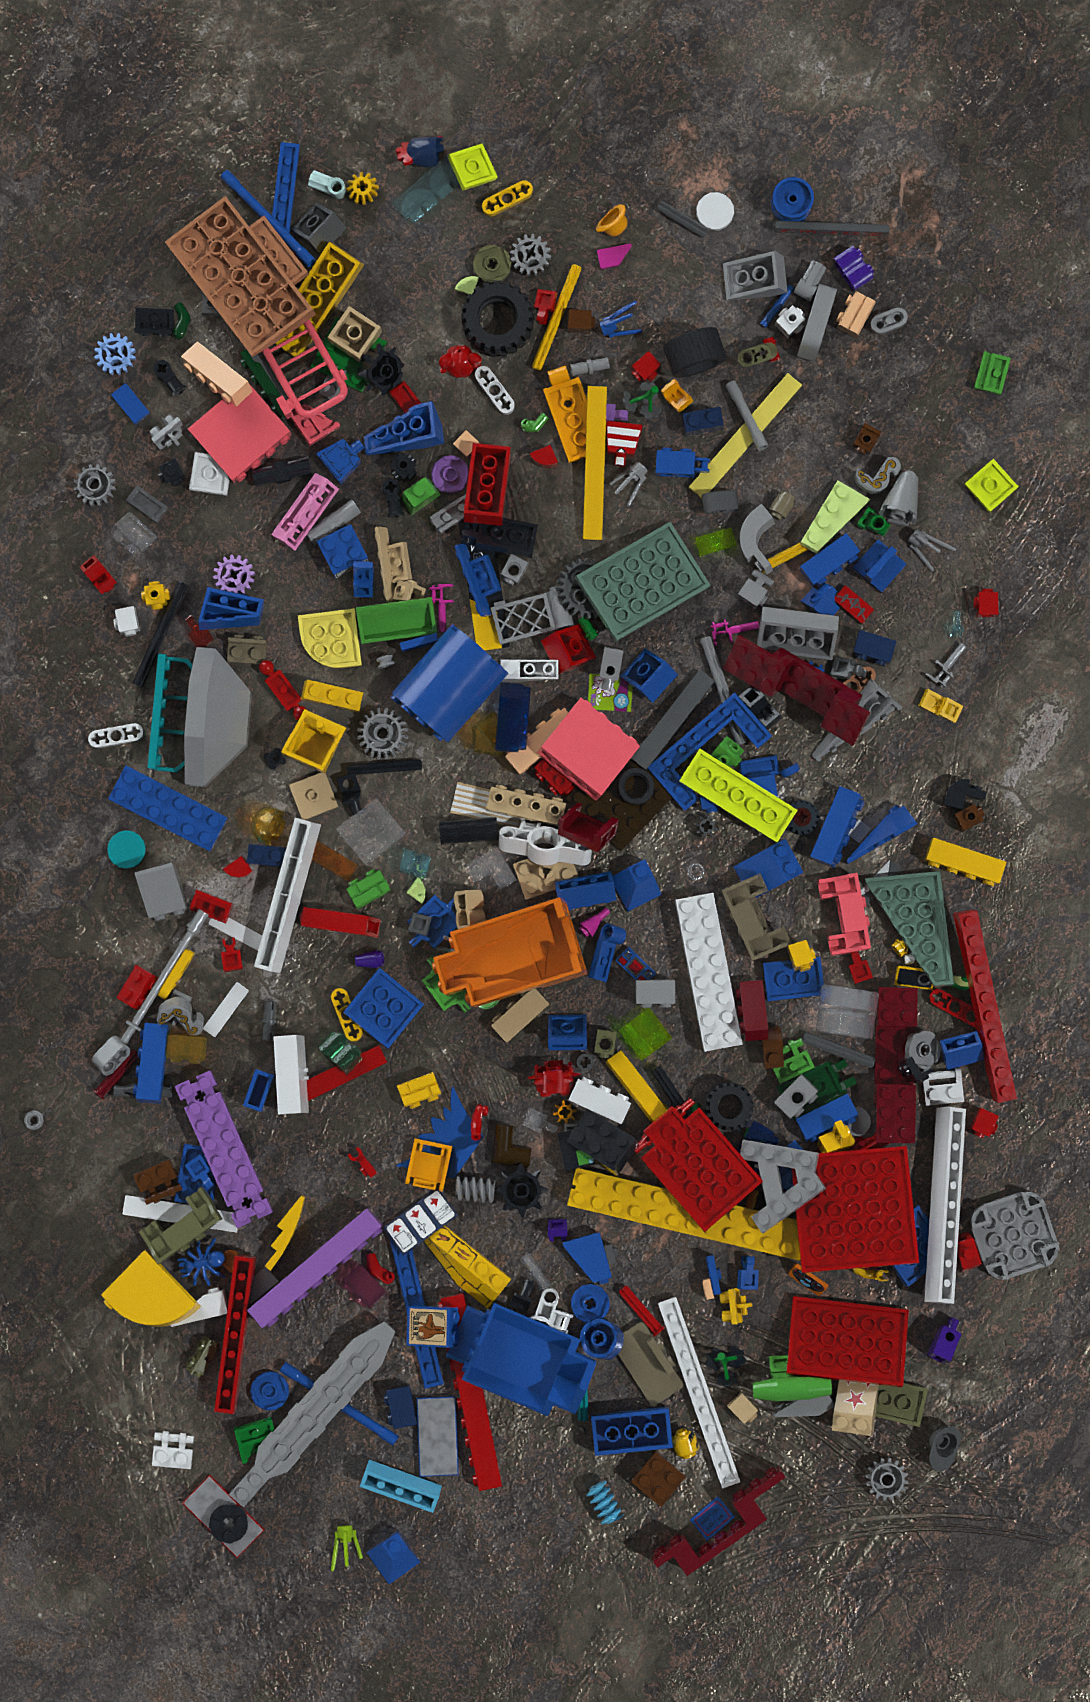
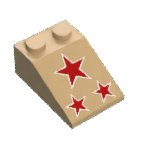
(855, 1408)

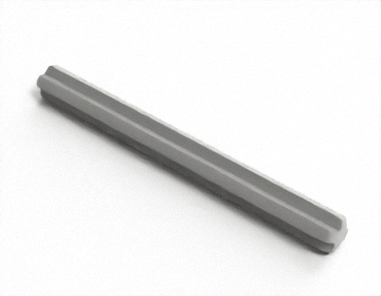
(721, 684)

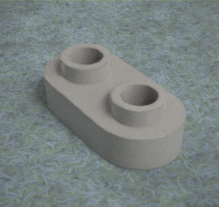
(888, 321)

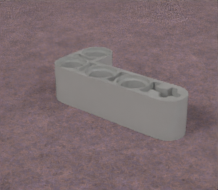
(817, 322)

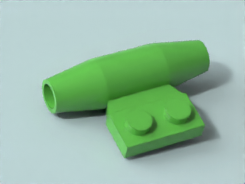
(789, 1387)

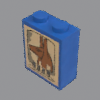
(432, 1326)

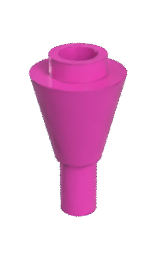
(590, 925)

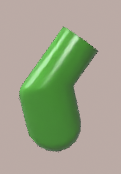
(534, 425)

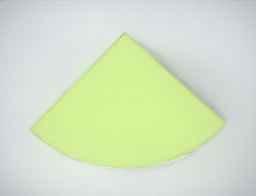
(467, 285)
(417, 890)

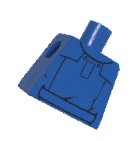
(341, 458)

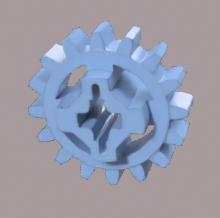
(112, 360)

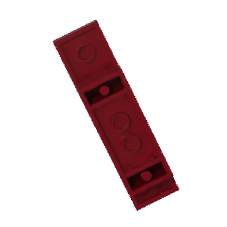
(802, 682)
(892, 1094)
(752, 1517)

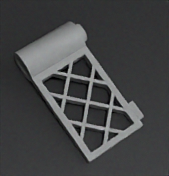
(557, 616)

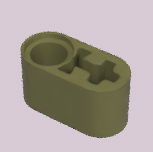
(755, 354)

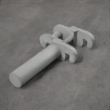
(947, 665)

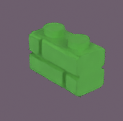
(368, 889)

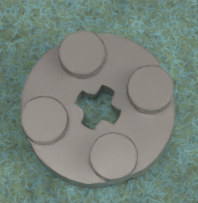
(929, 1042)

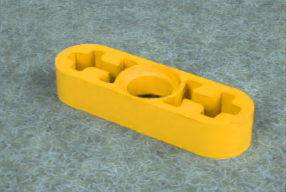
(492, 199)
(176, 974)
(337, 1003)

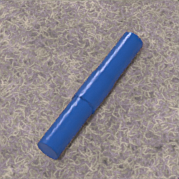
(776, 307)

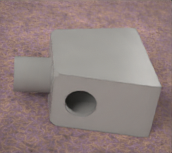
(613, 658)

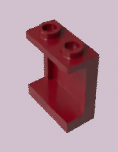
(586, 829)

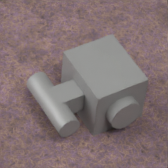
(753, 592)

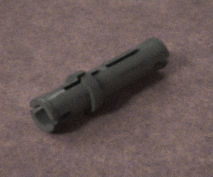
(127, 1091)

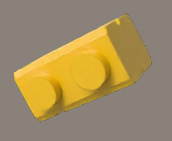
(419, 1089)

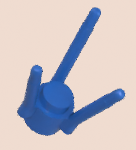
(608, 324)

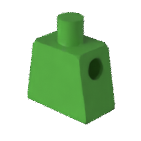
(419, 495)

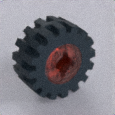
(803, 823)

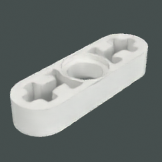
(506, 398)
(129, 728)

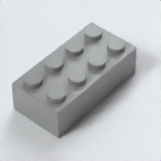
(798, 632)

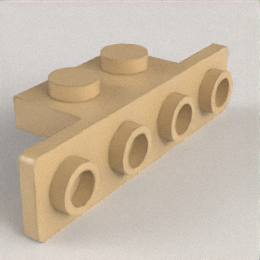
(393, 562)

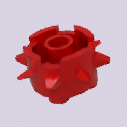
(554, 1078)

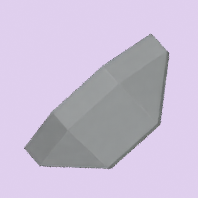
(215, 718)

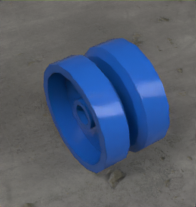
(792, 189)

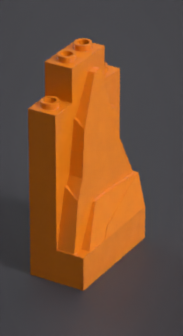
(511, 954)

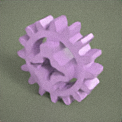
(226, 579)

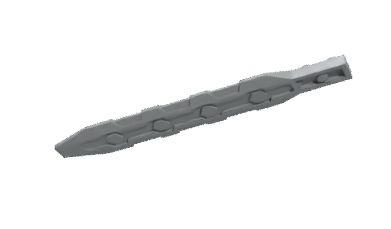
(316, 1409)

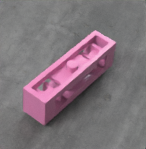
(305, 511)

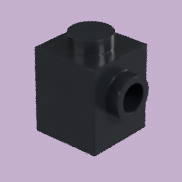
(171, 473)

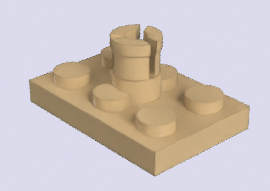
(541, 879)

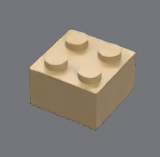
(354, 334)

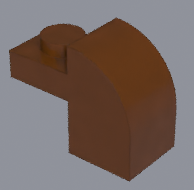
(773, 1048)

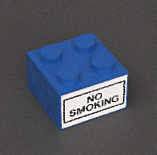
(341, 550)

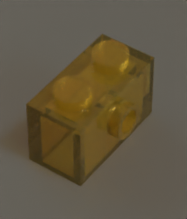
(186, 1047)

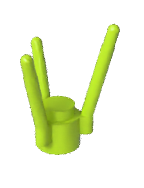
(345, 1534)

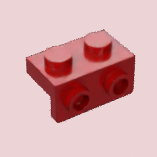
(137, 987)

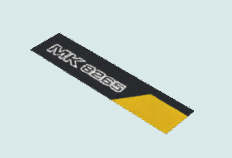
(484, 627)

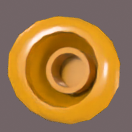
(614, 221)

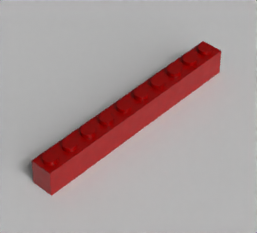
(985, 1005)
(475, 1417)

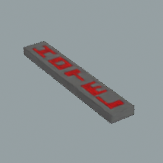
(831, 228)

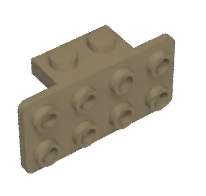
(649, 1365)

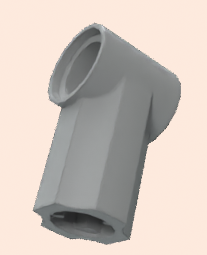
(808, 284)

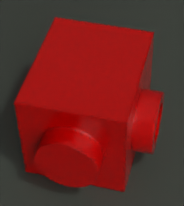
(646, 368)
(986, 603)
(984, 1123)

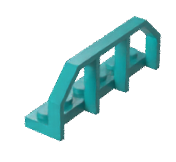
(158, 719)

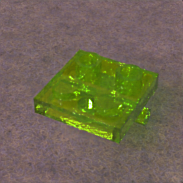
(645, 1034)

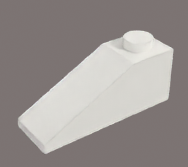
(212, 1305)

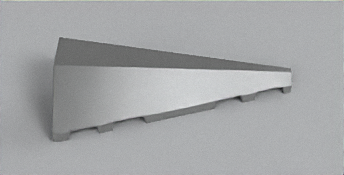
(874, 700)

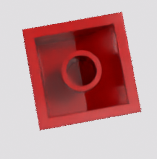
(568, 648)

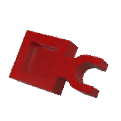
(231, 958)

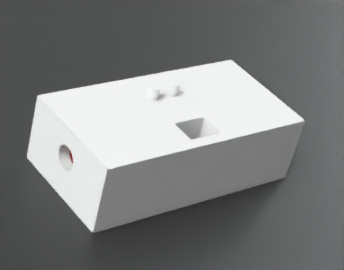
(291, 1074)

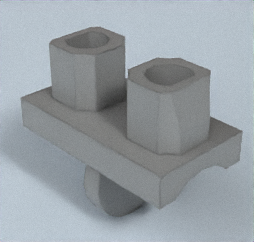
(169, 434)

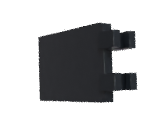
(510, 538)

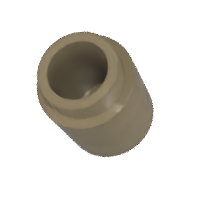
(782, 505)

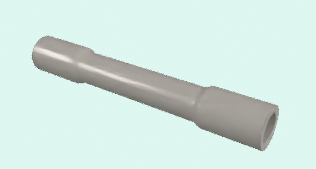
(737, 397)

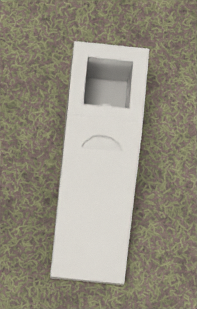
(530, 670)

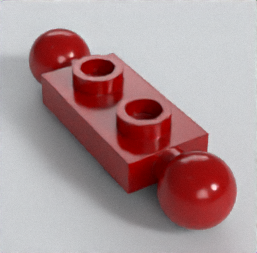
(282, 688)

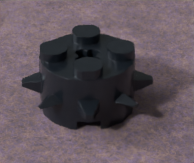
(380, 369)
(532, 1190)

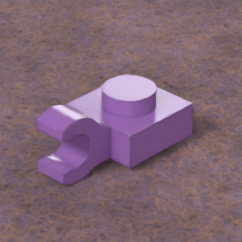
(612, 414)

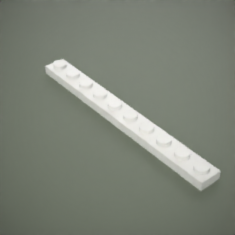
(699, 1392)

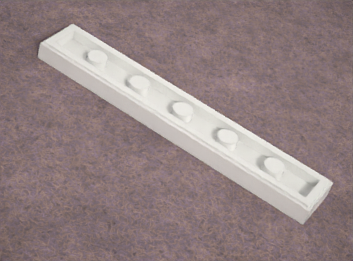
(170, 1212)

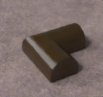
(505, 1152)

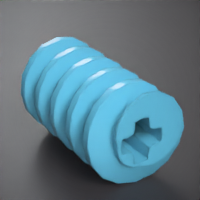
(604, 1503)

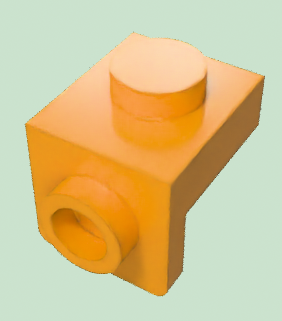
(676, 396)

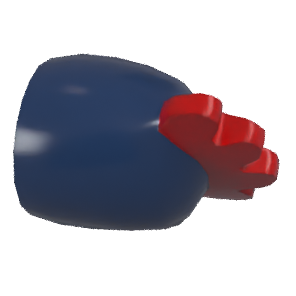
(421, 151)

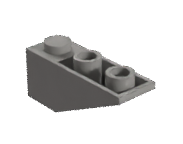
(810, 1407)

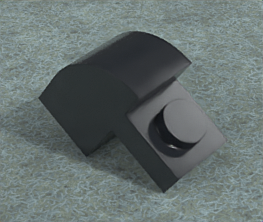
(760, 707)
(958, 791)

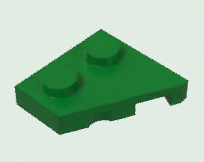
(251, 1436)

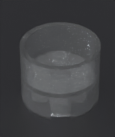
(847, 1012)

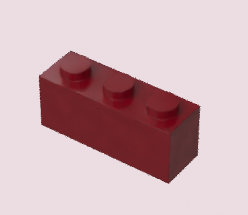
(752, 1010)

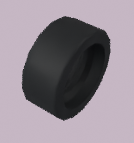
(621, 786)

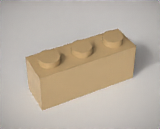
(519, 1014)

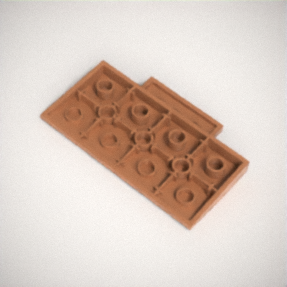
(244, 274)

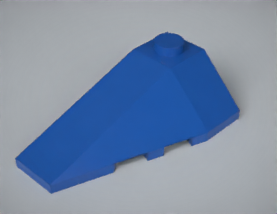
(411, 431)
(892, 825)

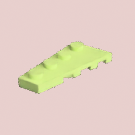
(836, 511)

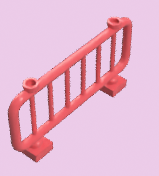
(293, 402)

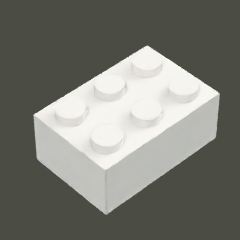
(600, 1100)

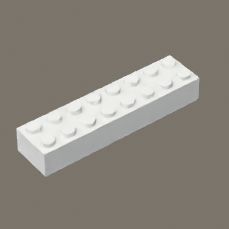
(708, 972)

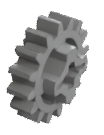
(524, 250)

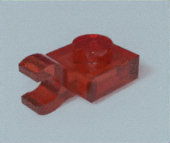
(199, 637)

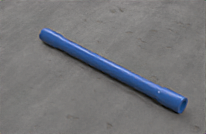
(235, 185)
(383, 1432)

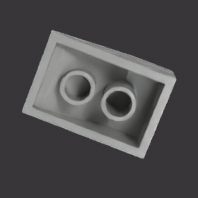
(755, 277)

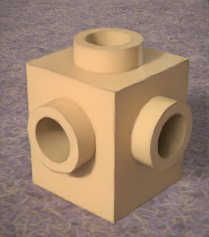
(408, 591)

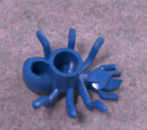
(205, 1261)

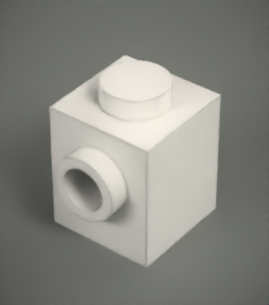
(126, 621)

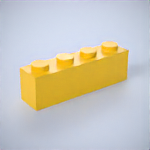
(965, 861)

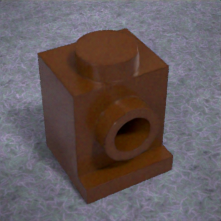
(869, 432)
(962, 817)

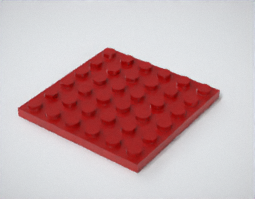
(861, 1214)

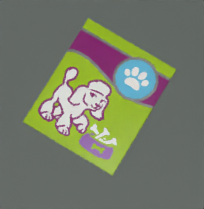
(617, 700)

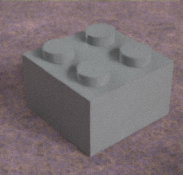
(655, 992)

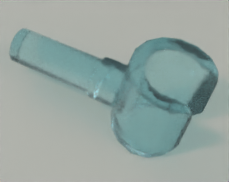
(957, 627)

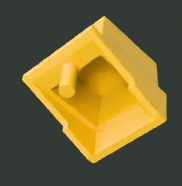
(313, 741)

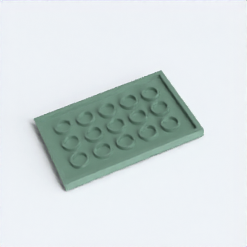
(642, 581)

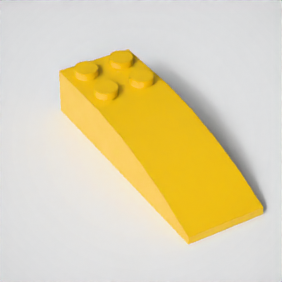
(323, 291)

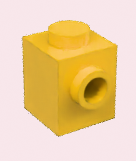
(801, 956)

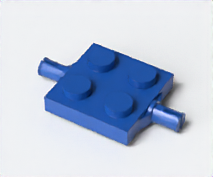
(442, 921)

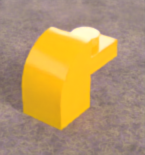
(836, 1140)

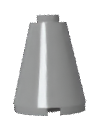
(902, 500)

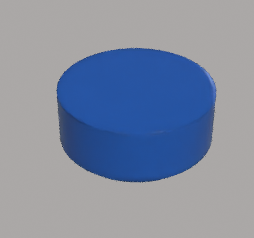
(790, 770)

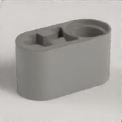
(111, 1055)

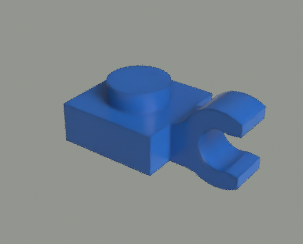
(199, 1170)
(748, 1275)

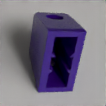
(941, 1349)

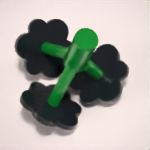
(718, 1360)

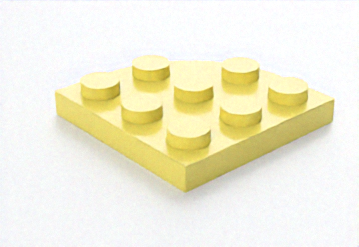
(331, 638)

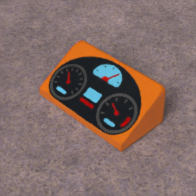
(808, 1280)

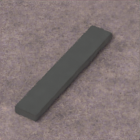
(672, 720)

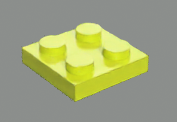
(472, 167)
(991, 485)

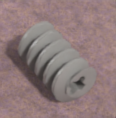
(475, 1189)

